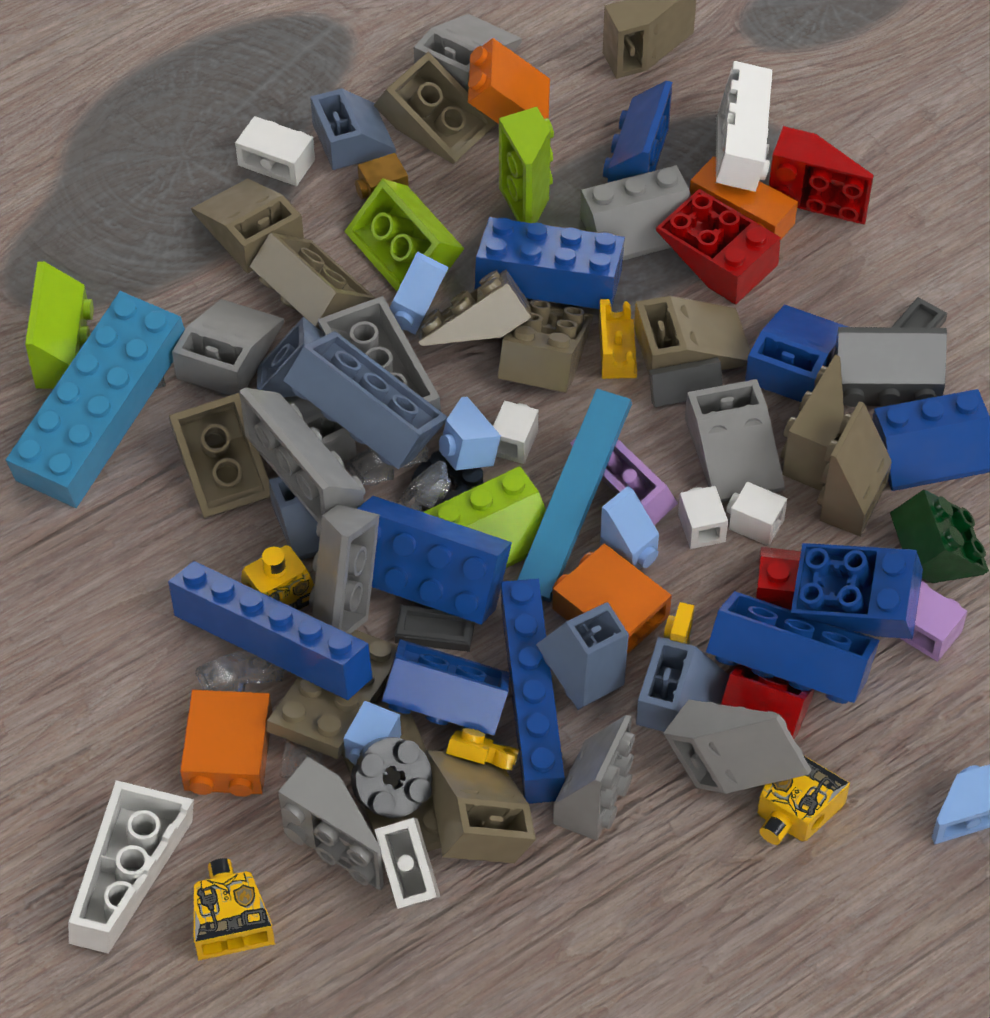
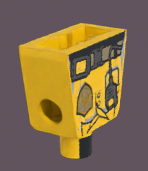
(280, 576)
(801, 804)
(229, 913)

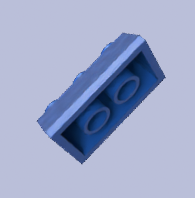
(641, 134)
(935, 439)
(446, 688)

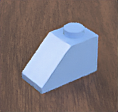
(417, 292)
(468, 438)
(629, 529)
(965, 806)

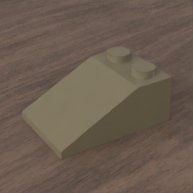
(434, 110)
(219, 457)

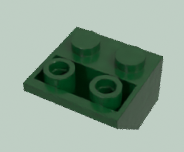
(941, 537)

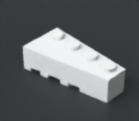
(743, 127)
(127, 857)

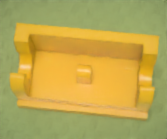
(617, 342)

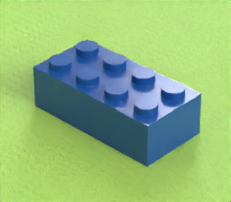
(552, 261)
(437, 561)
(792, 648)

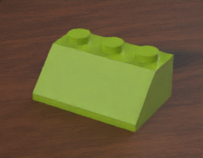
(525, 163)
(395, 227)
(56, 324)
(500, 507)

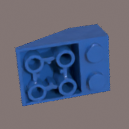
(792, 352)
(859, 588)

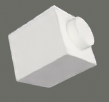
(517, 429)
(756, 513)
(702, 517)

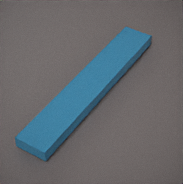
(575, 490)

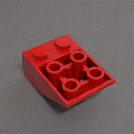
(820, 176)
(721, 245)

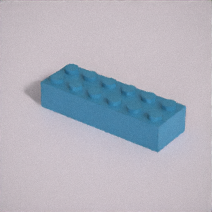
(96, 400)

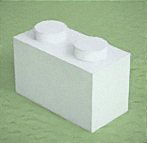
(275, 151)
(407, 863)

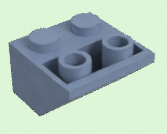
(349, 128)
(294, 519)
(588, 655)
(672, 678)

